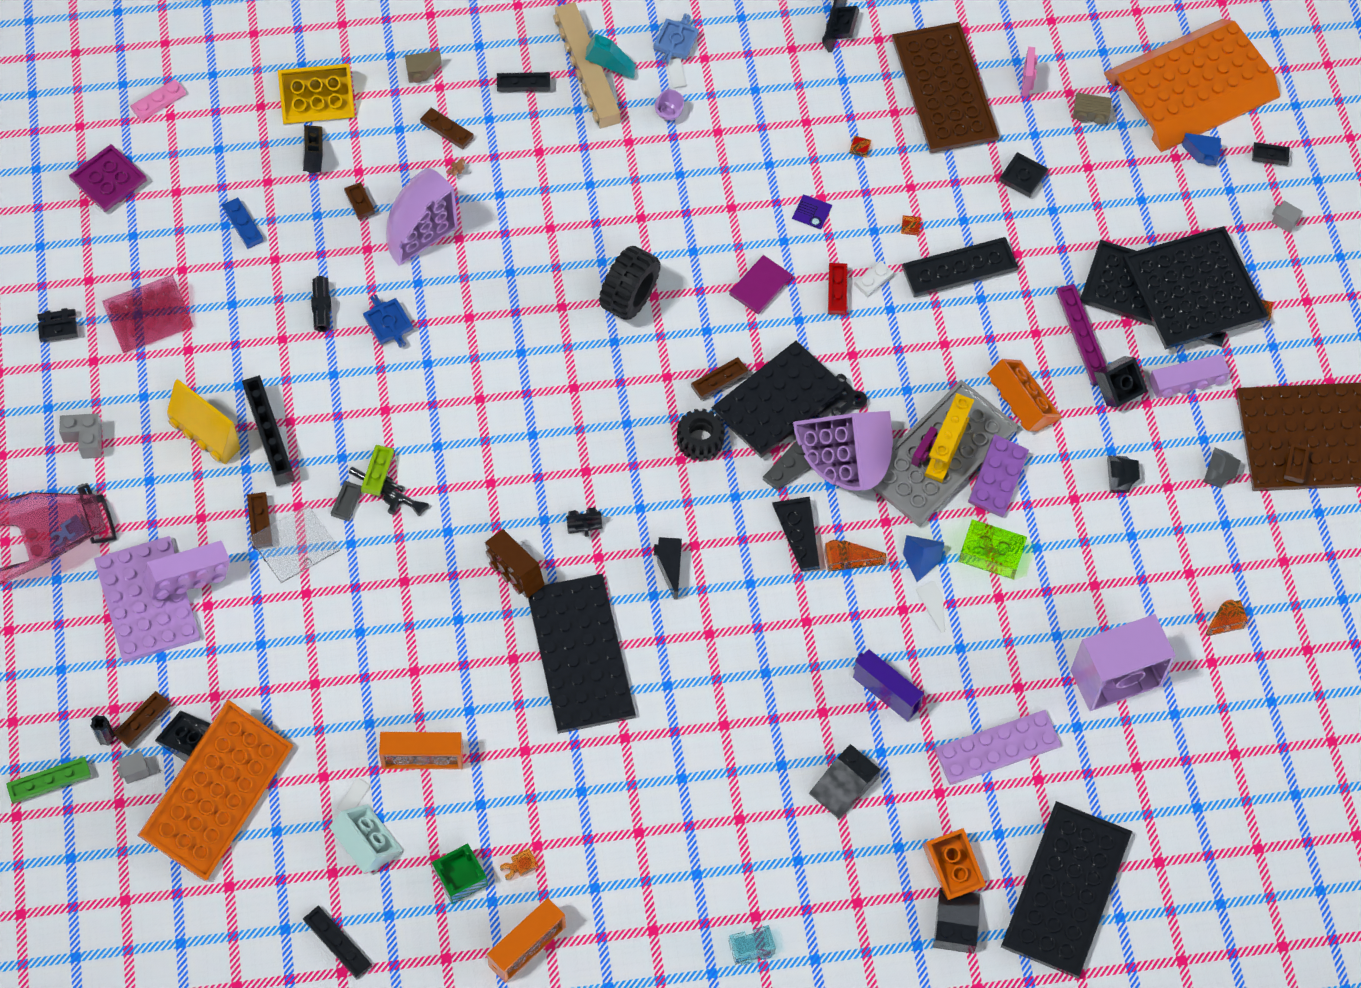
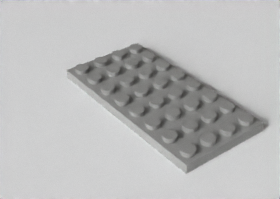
(905, 483)

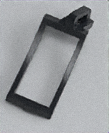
(100, 498)

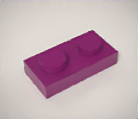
(922, 451)

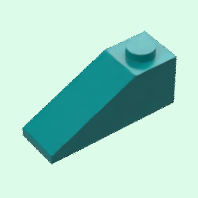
(608, 55)

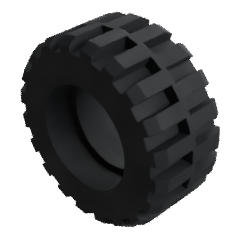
(629, 282)

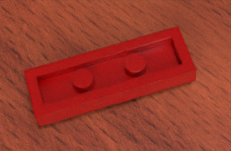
(837, 288)

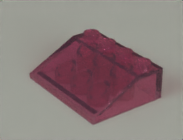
(147, 313)

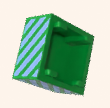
(459, 873)

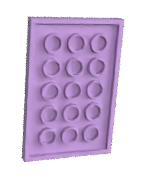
(140, 623)

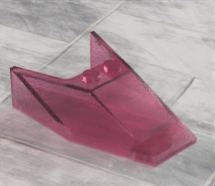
(49, 526)

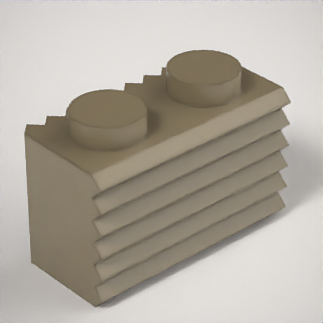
(1092, 108)

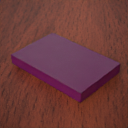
(760, 284)

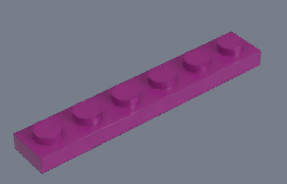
(1081, 330)

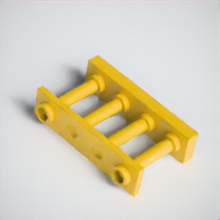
(949, 437)

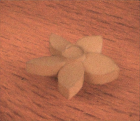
(457, 167)

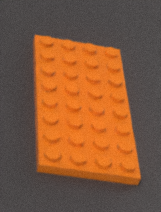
(215, 790)

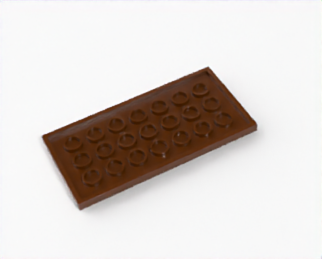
(945, 87)

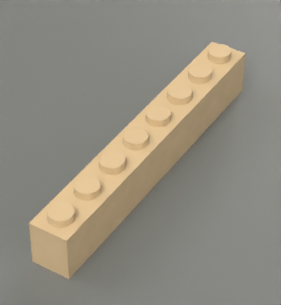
(591, 75)

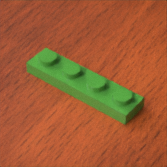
(48, 780)

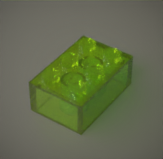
(992, 549)

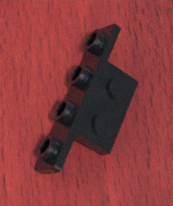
(840, 23)

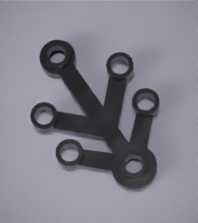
(849, 398)

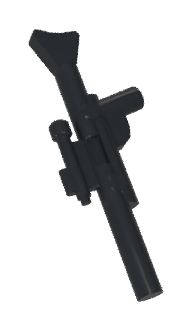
(392, 496)

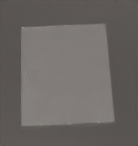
(294, 543)

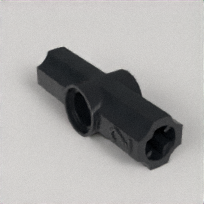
(321, 303)

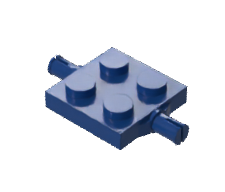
(388, 321)

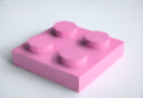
(1029, 71)

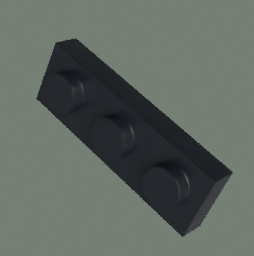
(523, 82)

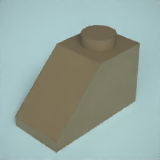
(422, 65)

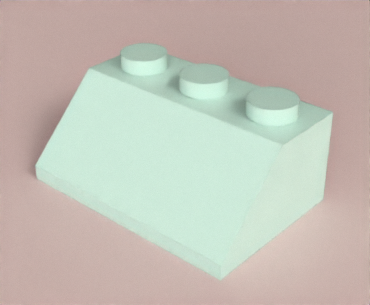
(365, 838)

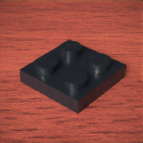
(1023, 174)

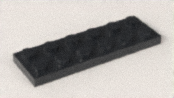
(959, 267)

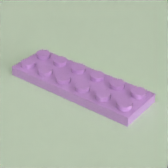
(997, 747)

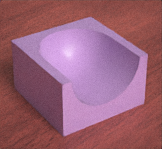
(1122, 662)

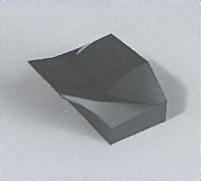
(1221, 468)

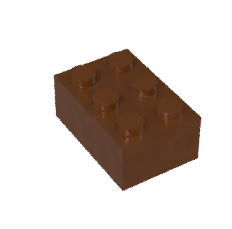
(514, 564)

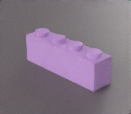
(1189, 376)

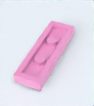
(158, 100)

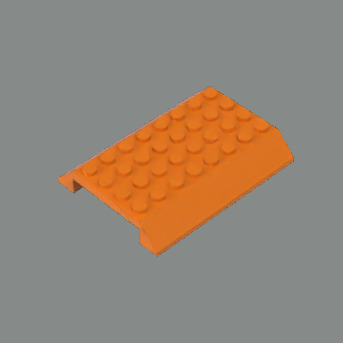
(1197, 82)

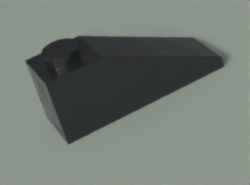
(312, 149)
(668, 559)

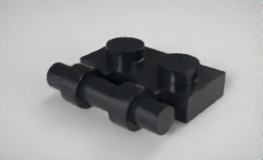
(57, 329)

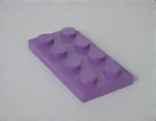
(998, 476)

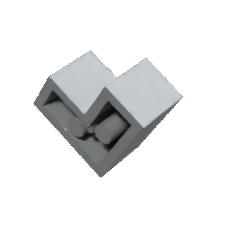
(85, 430)

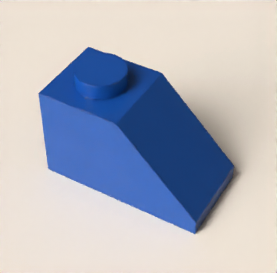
(1202, 148)

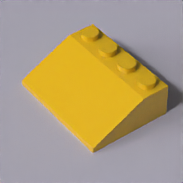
(316, 93)
(202, 423)

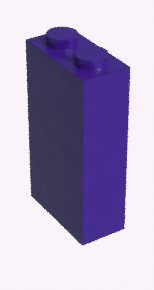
(887, 685)

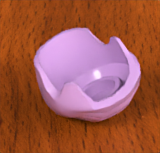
(669, 104)

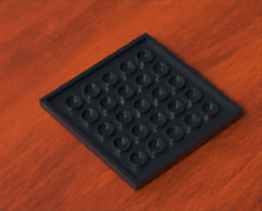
(1195, 287)

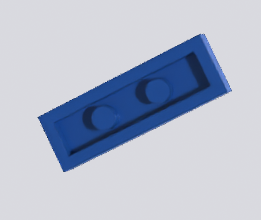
(242, 223)

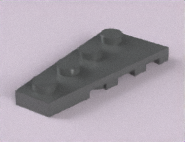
(787, 467)

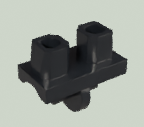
(584, 522)

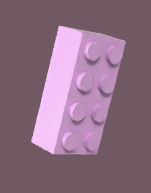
(186, 570)

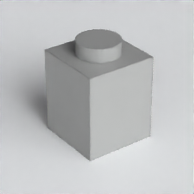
(1286, 216)
(133, 767)

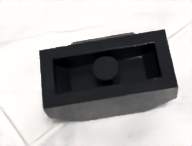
(1122, 473)

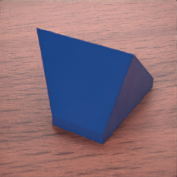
(922, 555)

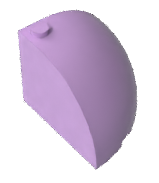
(420, 215)
(848, 447)

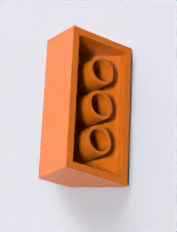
(1023, 394)

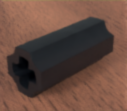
(102, 730)

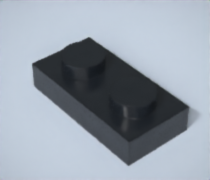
(1270, 153)

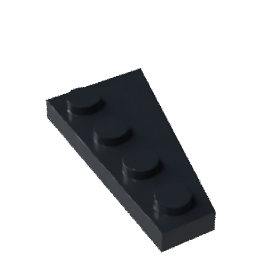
(799, 529)

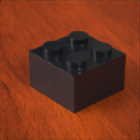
(1120, 381)

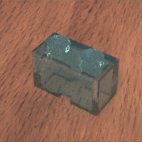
(752, 946)

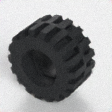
(700, 421)

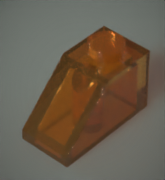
(1228, 618)

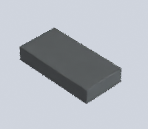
(346, 501)

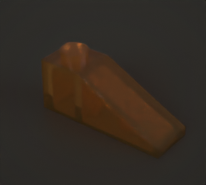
(847, 555)

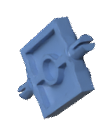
(676, 38)

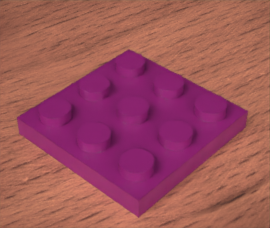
(108, 178)

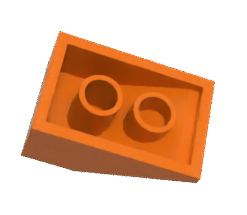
(954, 864)

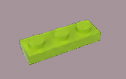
(377, 470)

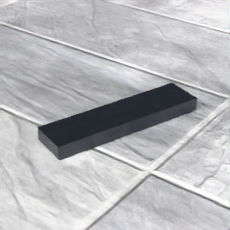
(337, 942)

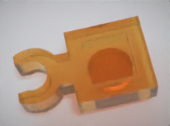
(522, 863)

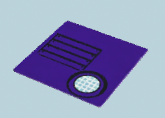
(812, 211)

